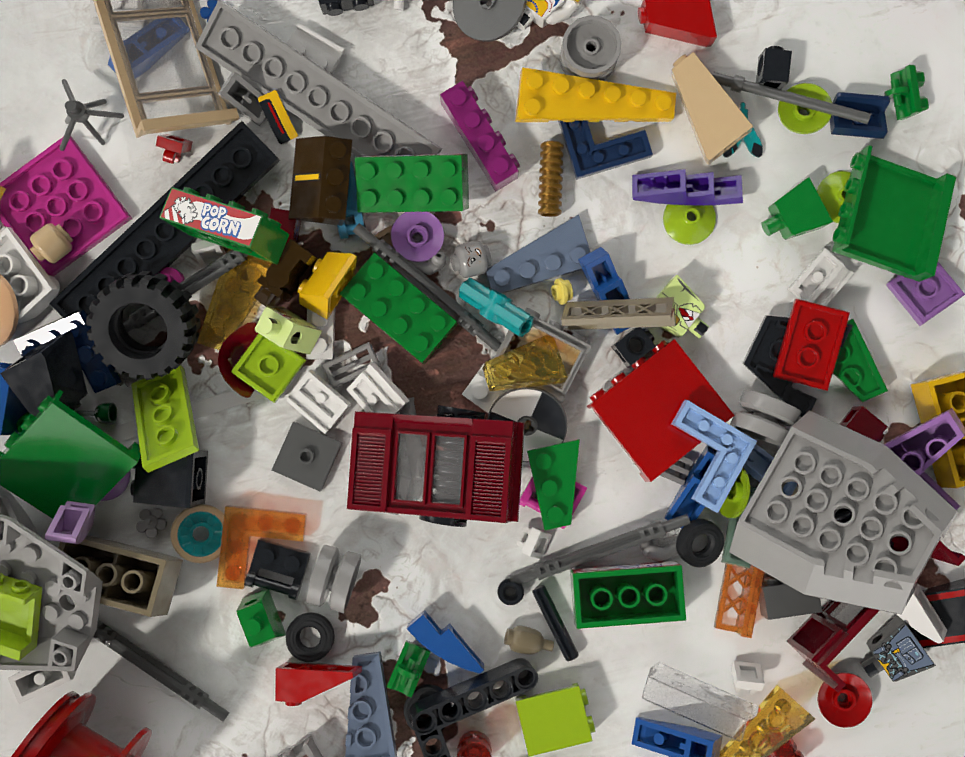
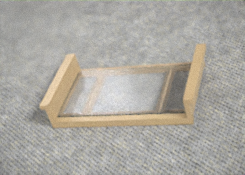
(158, 67)

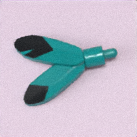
(751, 140)

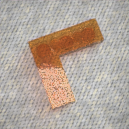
(239, 526)

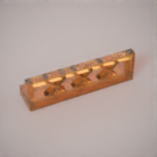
(748, 600)

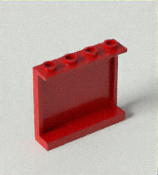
(645, 403)

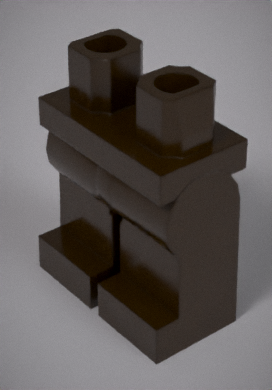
(284, 277)

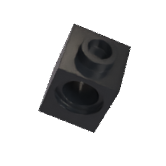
(774, 67)
(628, 356)

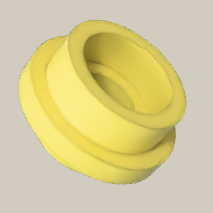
(562, 291)

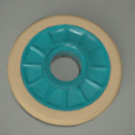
(183, 538)

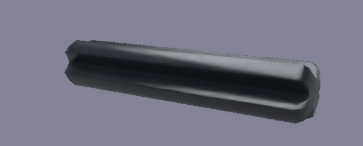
(555, 623)

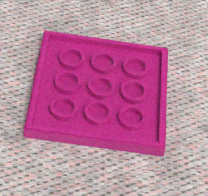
(62, 191)

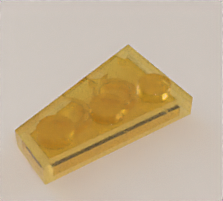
(526, 366)

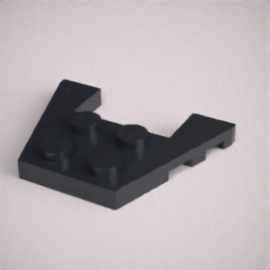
(763, 358)

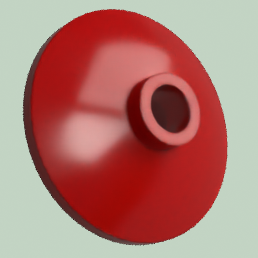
(853, 708)

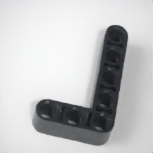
(464, 707)

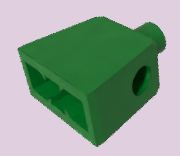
(797, 212)
(260, 619)

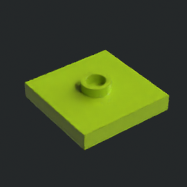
(268, 367)

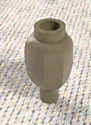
(527, 640)

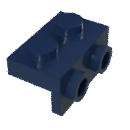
(872, 104)

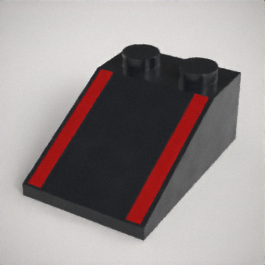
(949, 605)

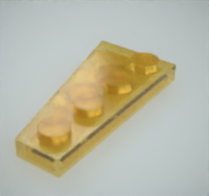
(232, 301)
(776, 722)

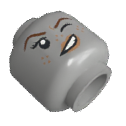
(471, 259)

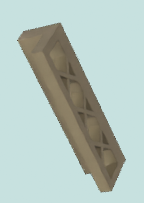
(619, 313)

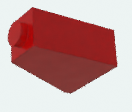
(679, 20)

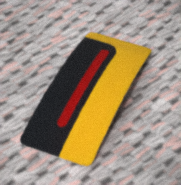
(277, 117)

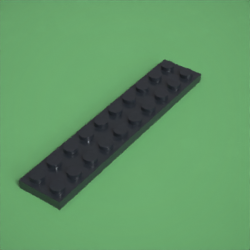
(152, 243)

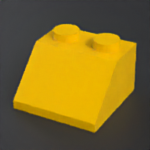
(328, 279)

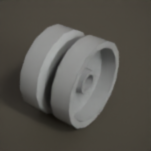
(592, 35)
(765, 418)
(330, 577)

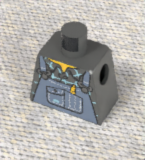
(896, 652)

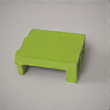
(18, 616)
(555, 719)

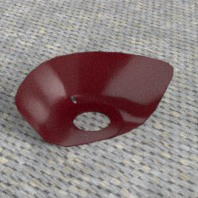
(234, 348)

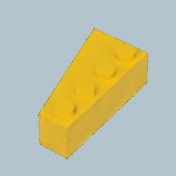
(932, 399)

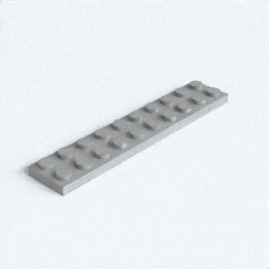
(306, 87)

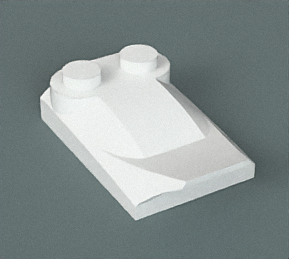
(26, 276)

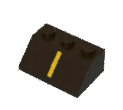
(320, 180)

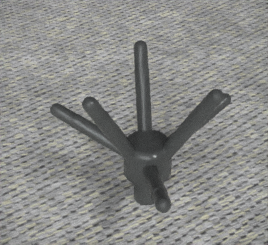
(80, 113)

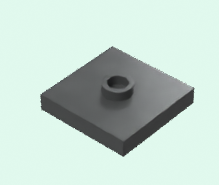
(307, 456)

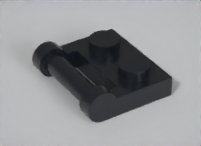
(280, 560)

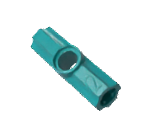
(496, 307)

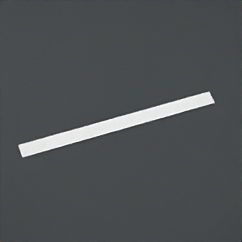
(199, 409)

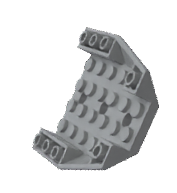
(832, 560)
(63, 627)

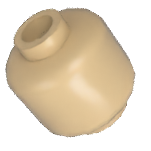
(51, 243)

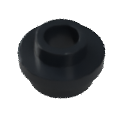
(506, 599)

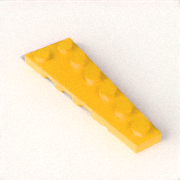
(567, 98)

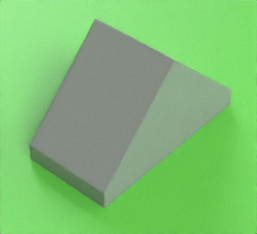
(242, 96)

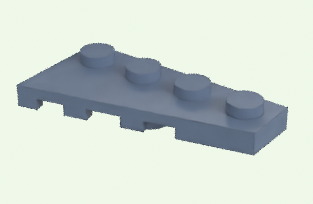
(542, 259)
(369, 714)

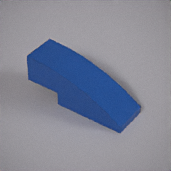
(603, 278)
(682, 502)
(444, 643)

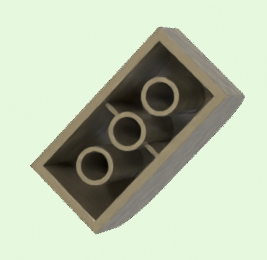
(131, 575)

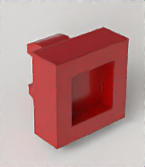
(173, 146)

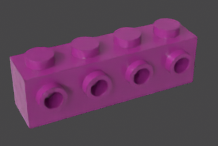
(479, 136)

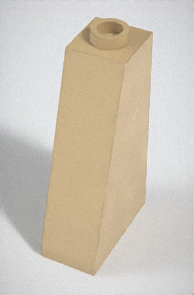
(710, 110)

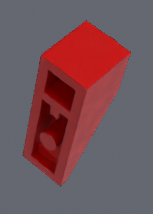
(303, 681)

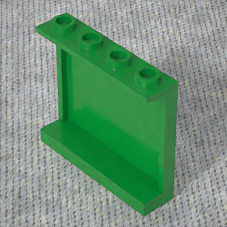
(893, 216)
(62, 459)

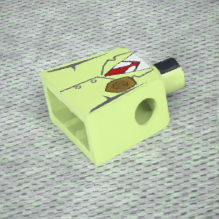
(687, 309)
(280, 326)

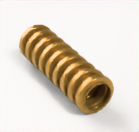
(550, 178)

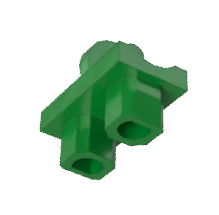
(905, 92)
(408, 668)

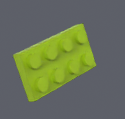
(164, 419)

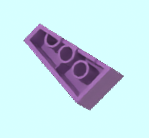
(928, 441)

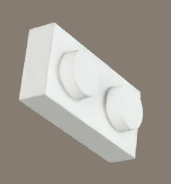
(325, 344)

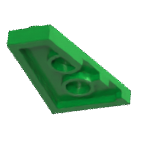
(857, 368)
(554, 481)

